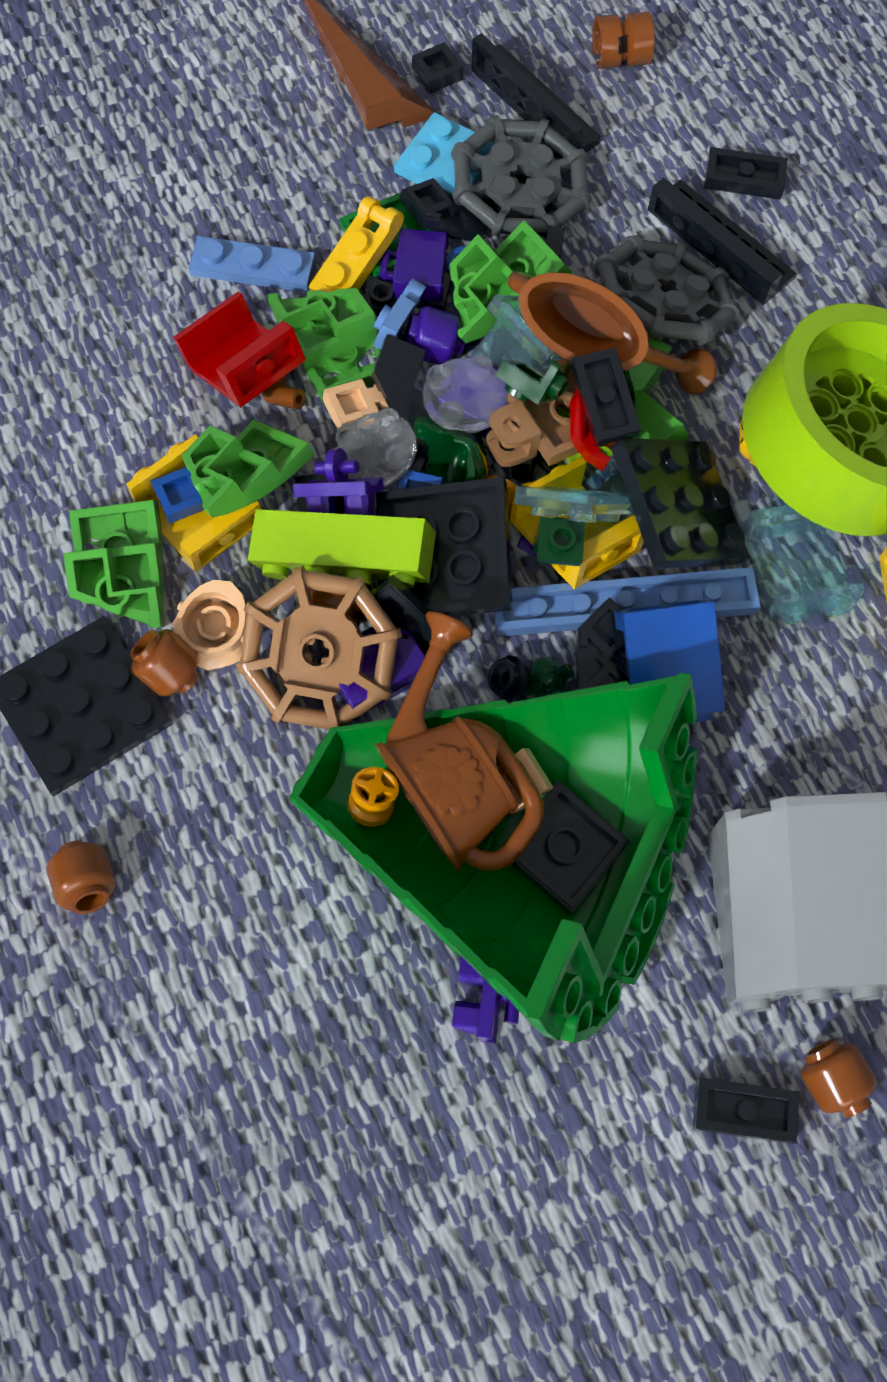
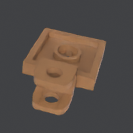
(531, 429)

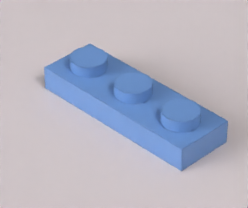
(252, 264)

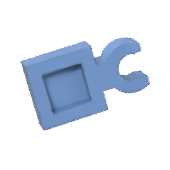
(393, 320)

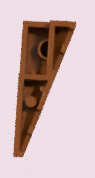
(373, 85)

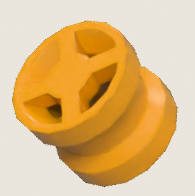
(365, 788)

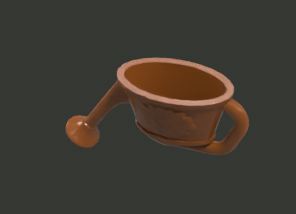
(585, 317)
(453, 769)

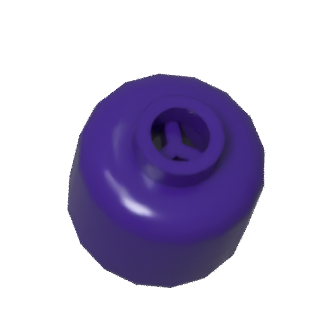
(436, 333)

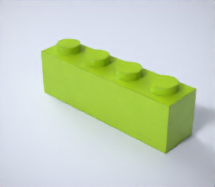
(342, 545)

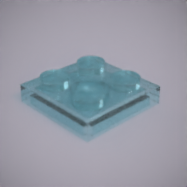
(576, 503)

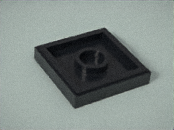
(569, 849)

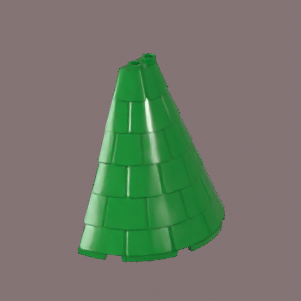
(617, 752)

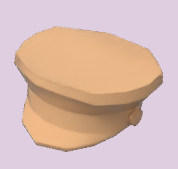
(206, 617)

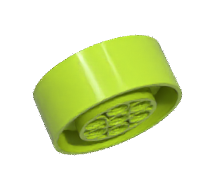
(822, 419)

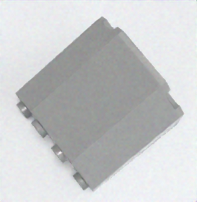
(802, 899)

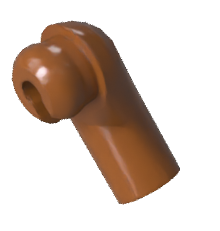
(284, 396)

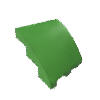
(483, 272)
(332, 332)
(243, 468)
(127, 568)

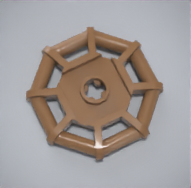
(339, 635)

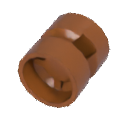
(636, 39)

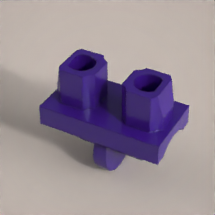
(357, 492)
(482, 1017)

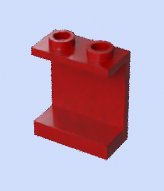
(237, 352)

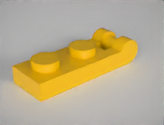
(359, 247)

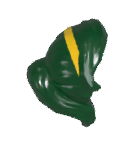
(451, 453)

